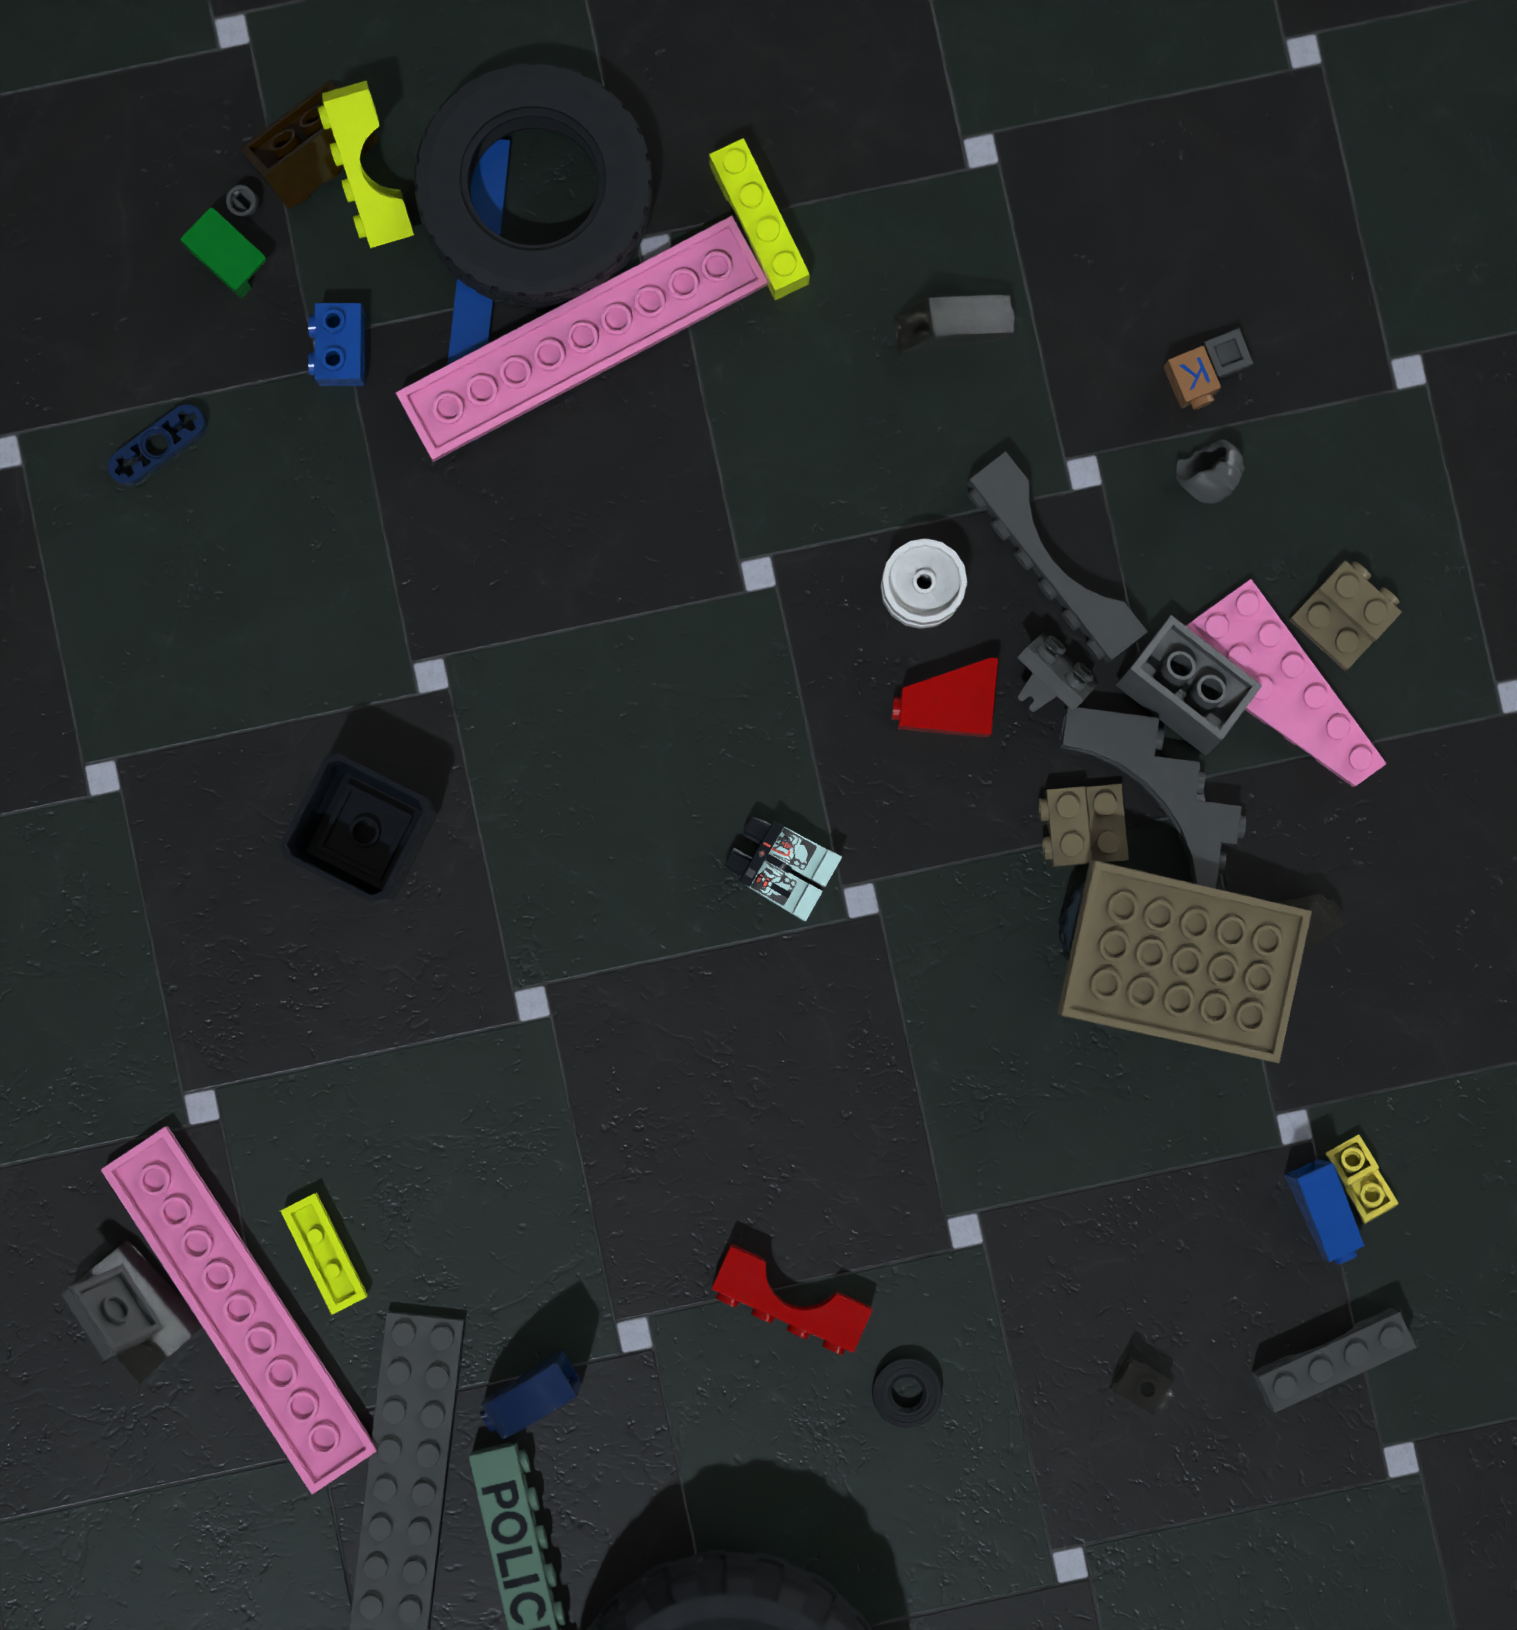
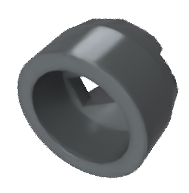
(239, 208)

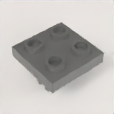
(1054, 674)

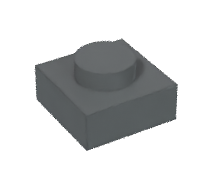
(1228, 353)

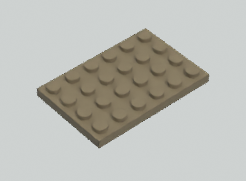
(1184, 962)

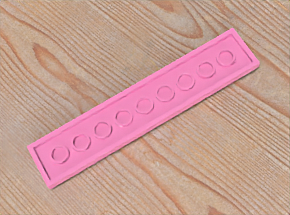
(582, 338)
(239, 1309)

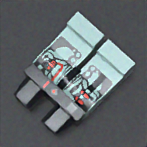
(771, 865)

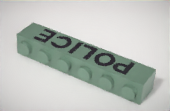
(515, 1538)

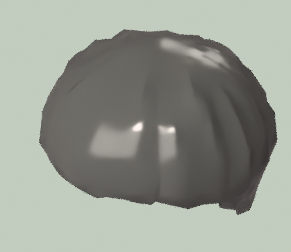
(1211, 472)

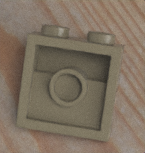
(1346, 614)
(1084, 825)

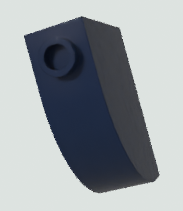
(531, 1396)

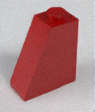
(950, 703)

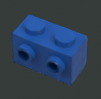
(338, 344)

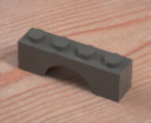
(1338, 1360)

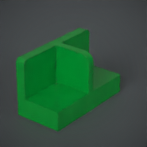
(224, 251)

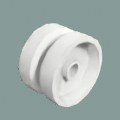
(933, 563)

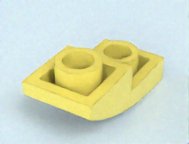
(1361, 1179)

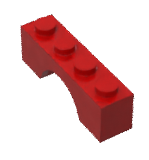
(836, 1320)

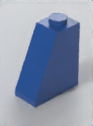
(1326, 1210)

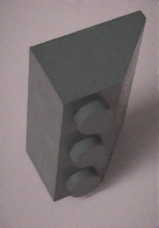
(1189, 685)

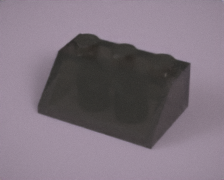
(171, 1310)

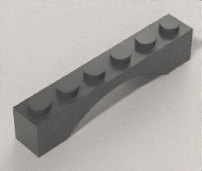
(1104, 621)

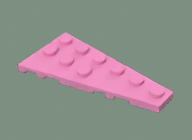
(1293, 691)

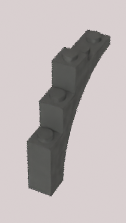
(1130, 745)

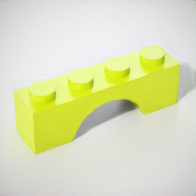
(352, 119)
(760, 218)

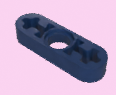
(141, 441)

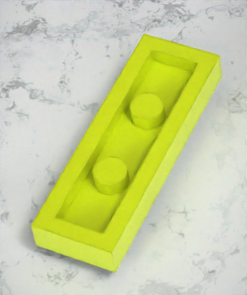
(324, 1253)

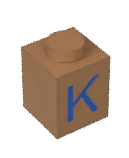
(1192, 378)

